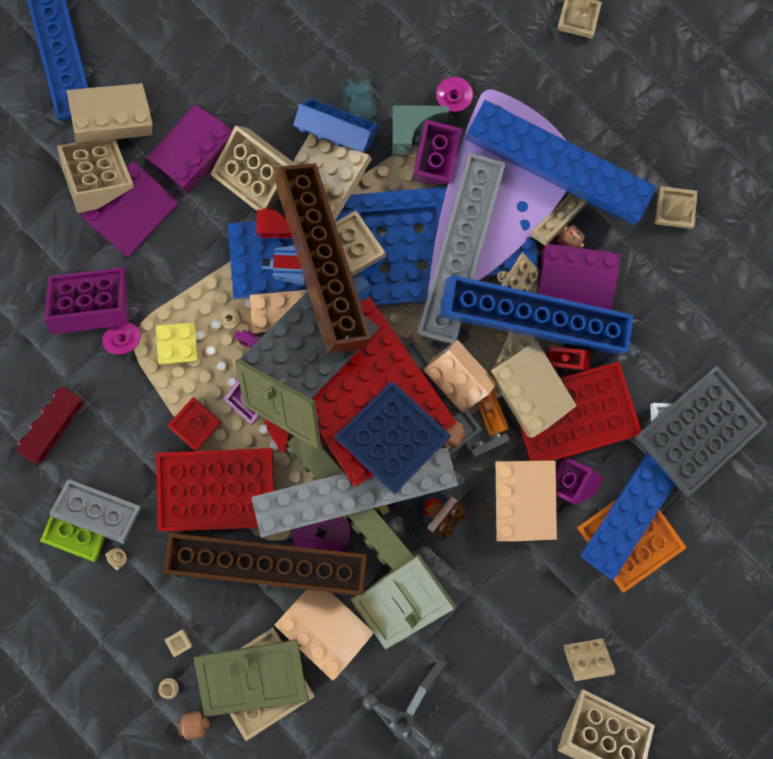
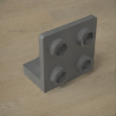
(483, 441)

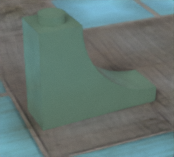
(408, 124)

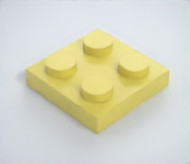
(176, 343)

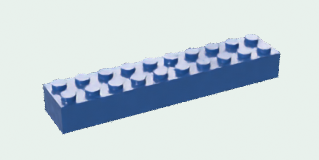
(560, 163)
(535, 315)

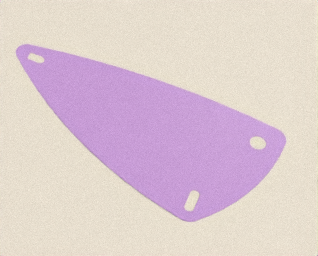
(516, 185)

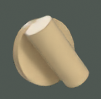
(116, 558)

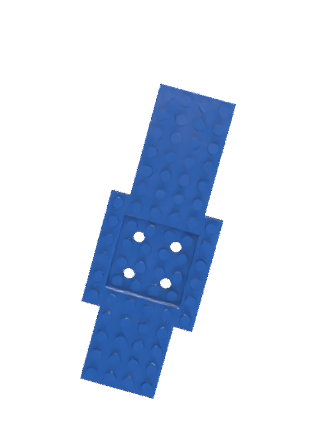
(403, 247)

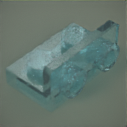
(361, 98)

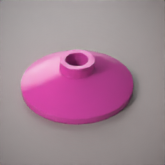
(454, 87)
(121, 339)

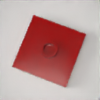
(194, 424)

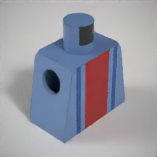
(285, 265)

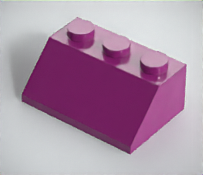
(436, 153)

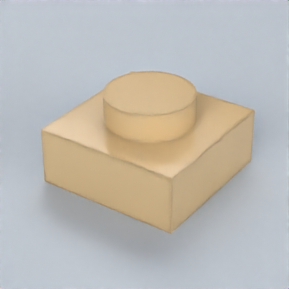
(178, 643)

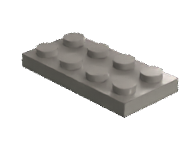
(95, 511)

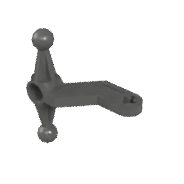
(393, 717)

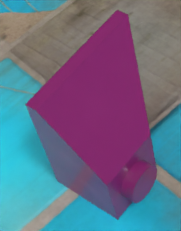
(576, 481)

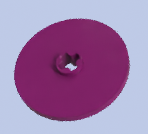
(335, 538)

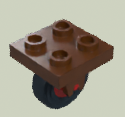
(440, 513)

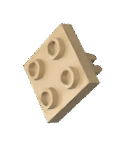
(579, 17)
(676, 207)
(589, 659)

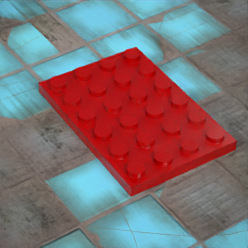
(600, 416)
(211, 488)

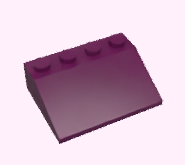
(190, 148)
(134, 214)
(578, 275)
(86, 301)

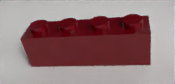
(50, 425)

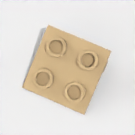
(521, 275)

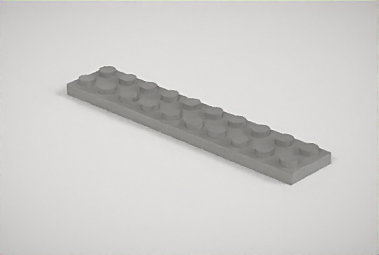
(462, 240)
(338, 497)

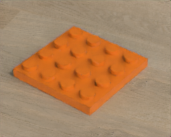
(652, 551)

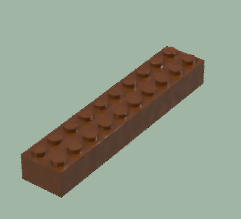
(322, 258)
(266, 564)

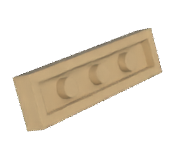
(558, 219)

